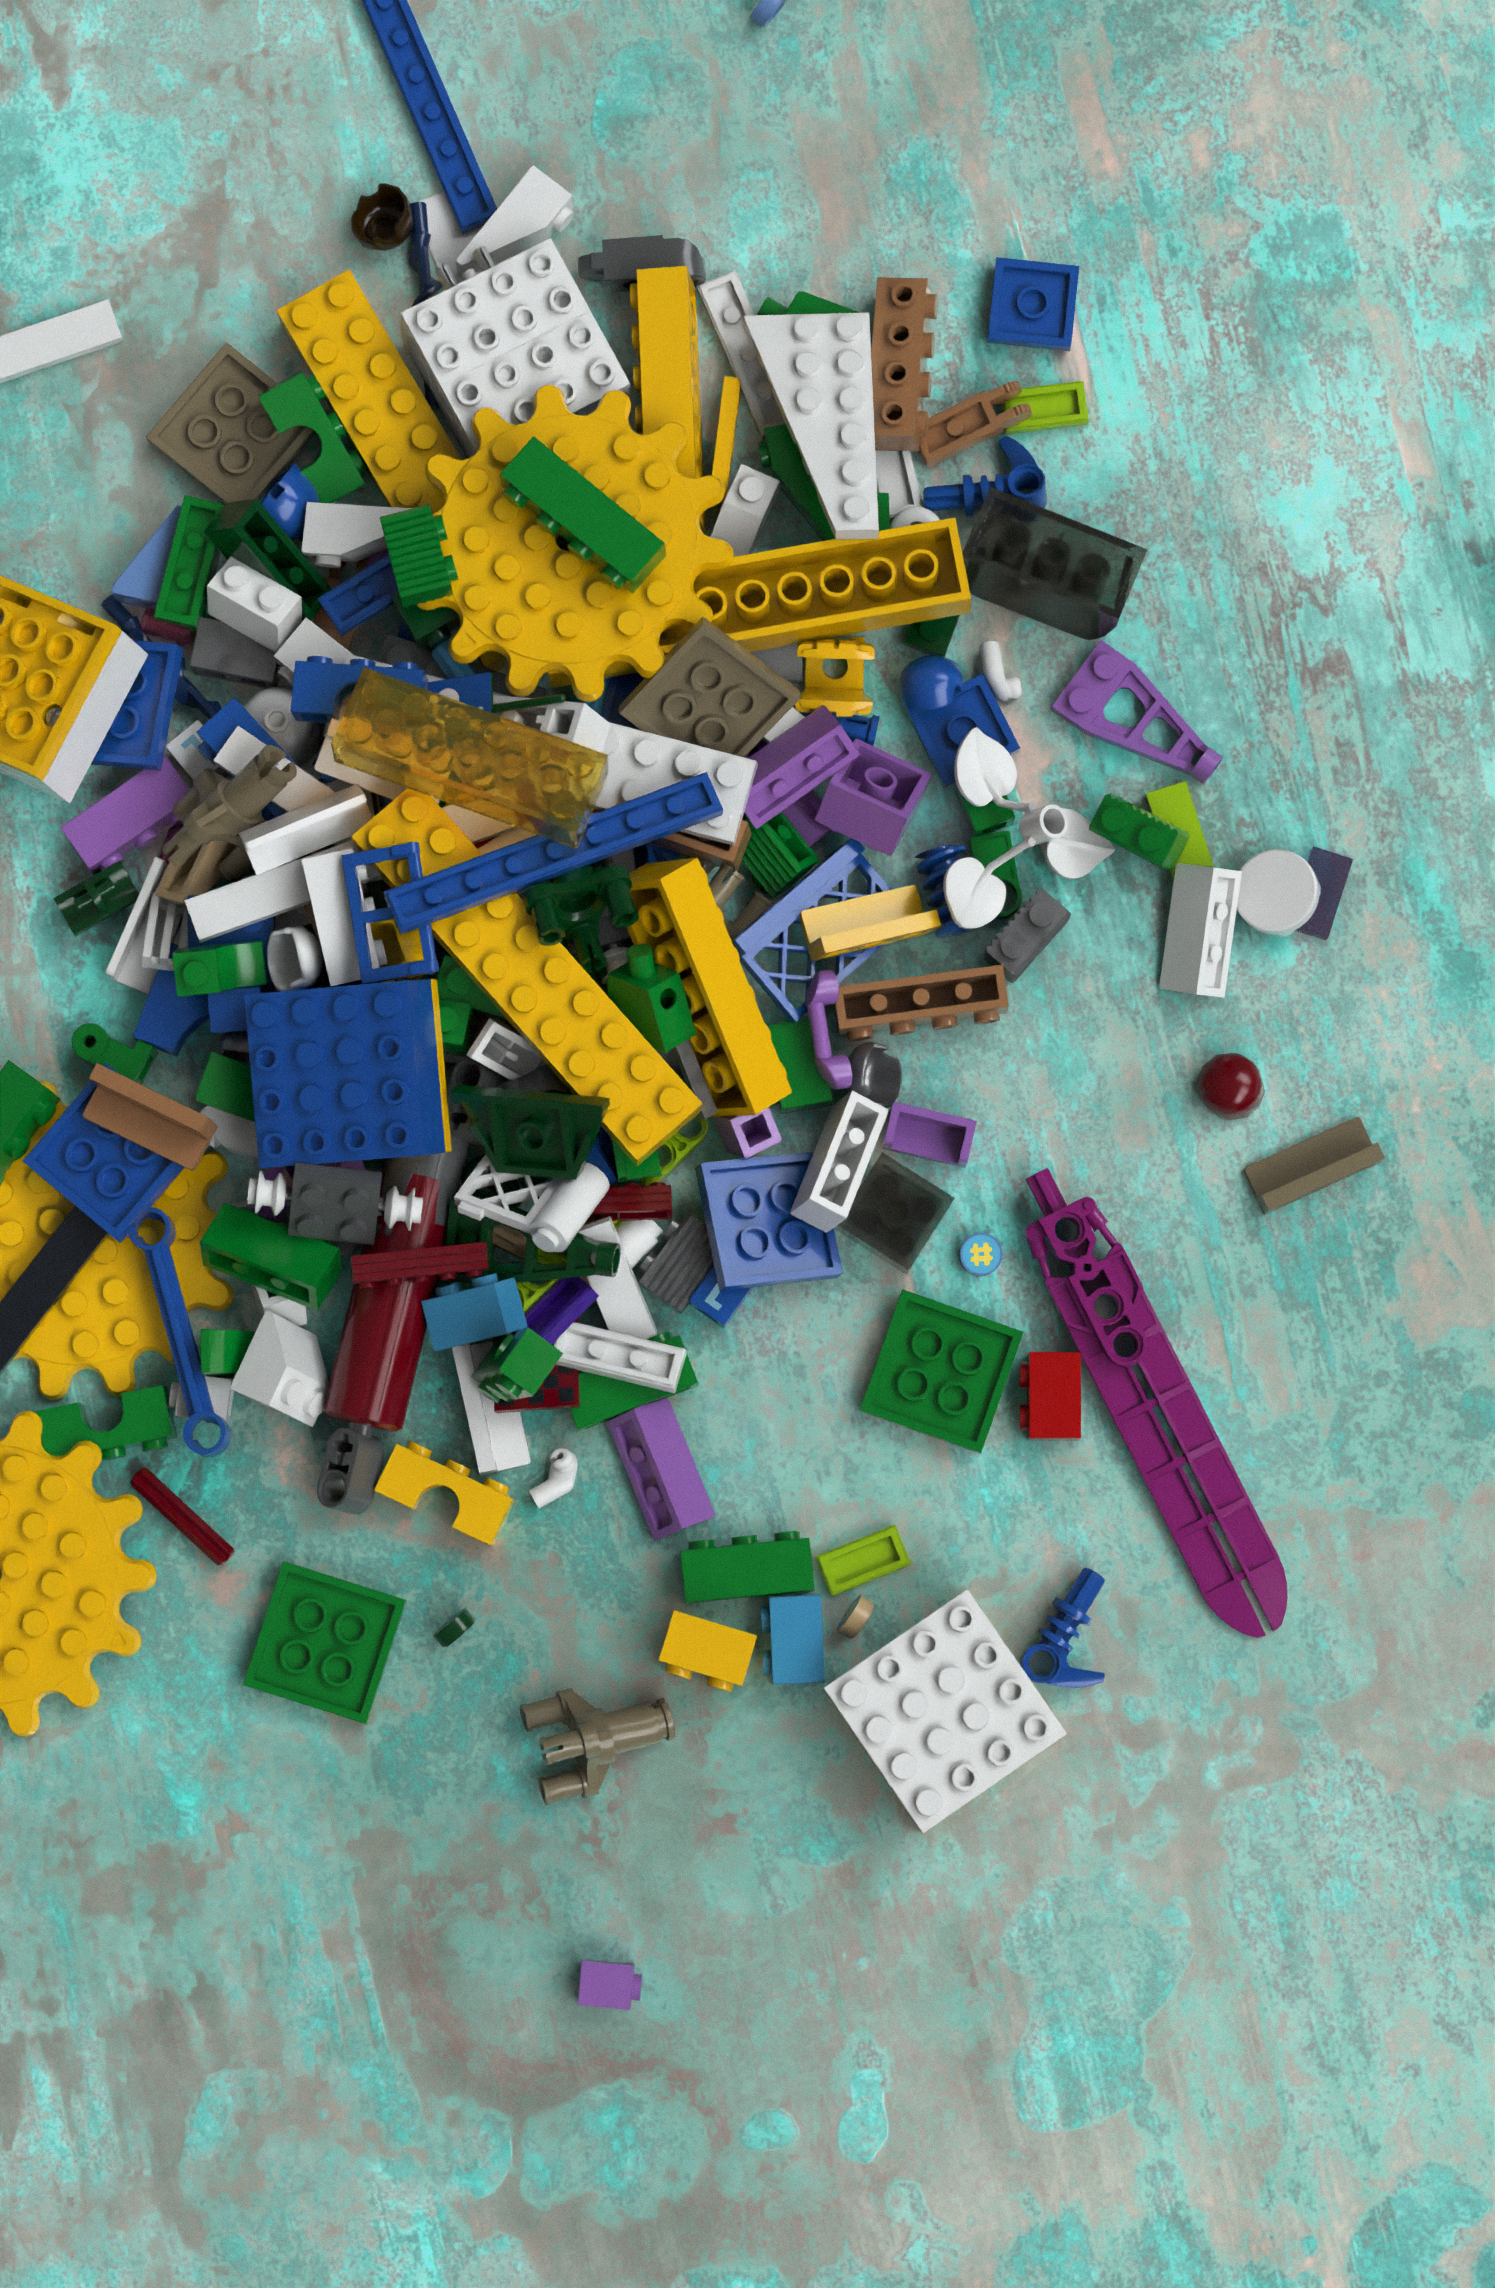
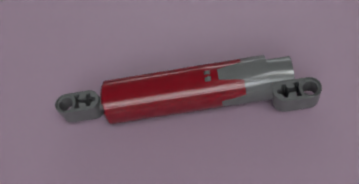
(388, 1323)

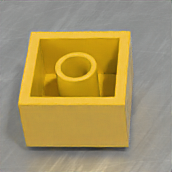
(708, 1650)

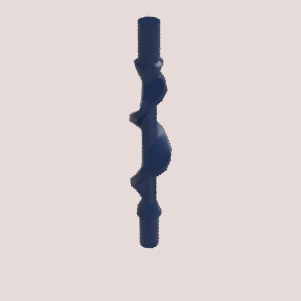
(420, 263)
(185, 691)

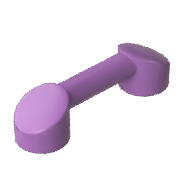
(833, 1069)

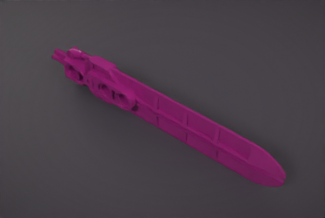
(1178, 1404)

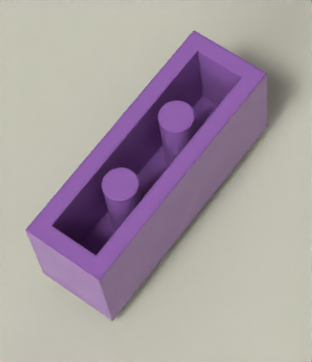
(127, 817)

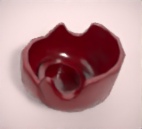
(1231, 1086)

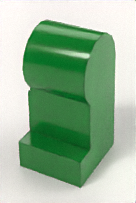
(97, 1046)

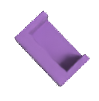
(929, 1134)

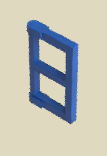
(360, 919)

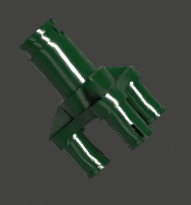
(575, 906)

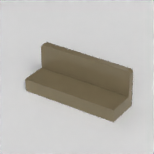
(1312, 1165)

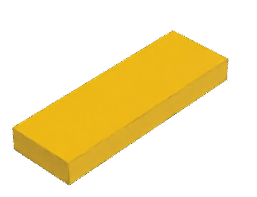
(726, 432)

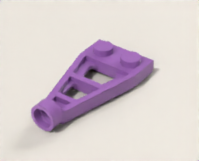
(1094, 687)

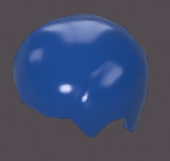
(929, 683)

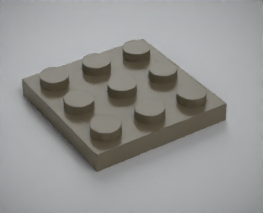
(225, 434)
(711, 694)

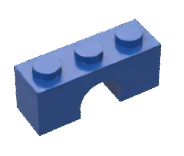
(324, 685)

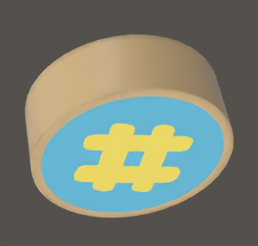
(855, 1617)

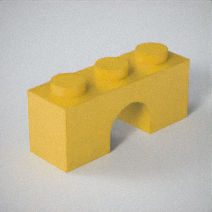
(481, 1506)

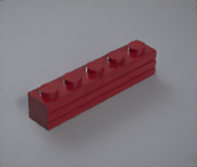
(635, 1203)
(418, 1264)

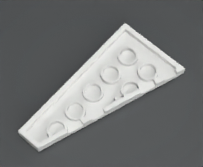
(825, 394)

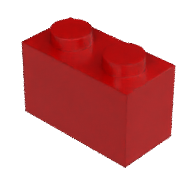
(1052, 1396)

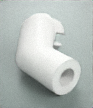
(994, 672)
(560, 1479)

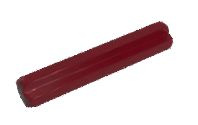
(182, 1516)

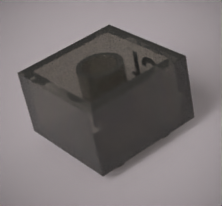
(895, 1213)

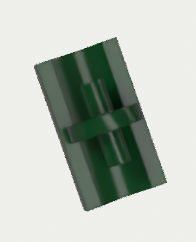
(97, 898)

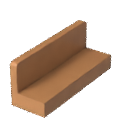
(148, 1118)

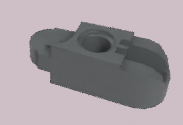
(625, 255)

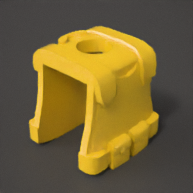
(840, 694)

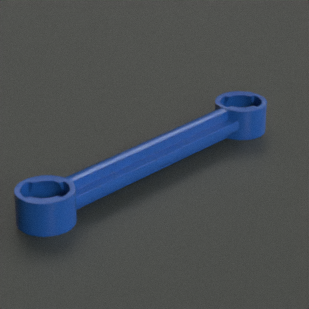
(180, 1335)

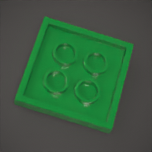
(941, 1371)
(325, 1642)

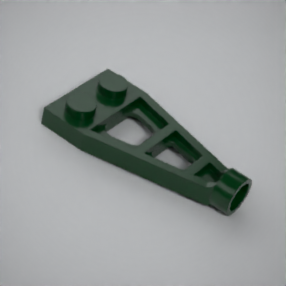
(468, 1230)

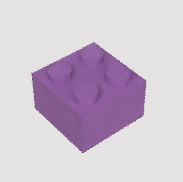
(873, 798)

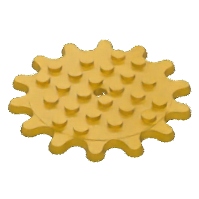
(544, 602)
(112, 1304)
(59, 1574)

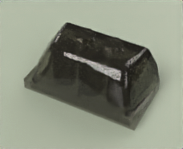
(1049, 566)

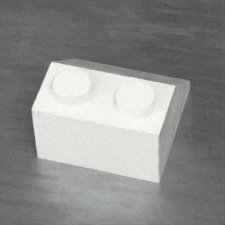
(284, 1370)

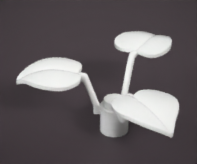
(986, 773)

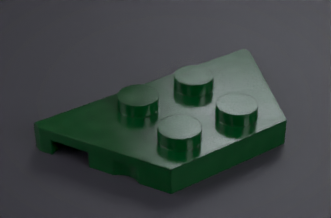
(533, 1129)

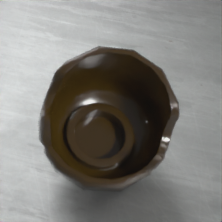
(382, 218)

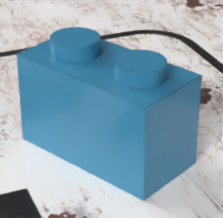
(473, 1313)
(795, 1640)

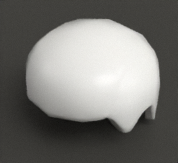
(294, 958)

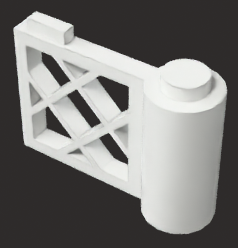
(554, 1217)

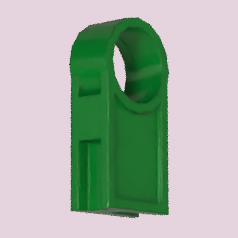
(988, 848)

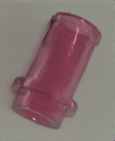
(164, 630)

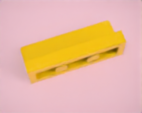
(866, 922)

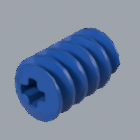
(936, 865)

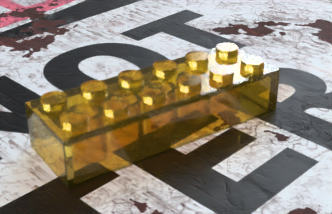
(470, 758)

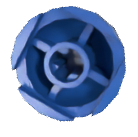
(288, 500)

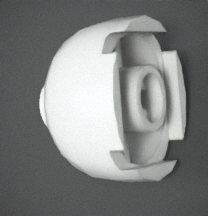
(273, 713)

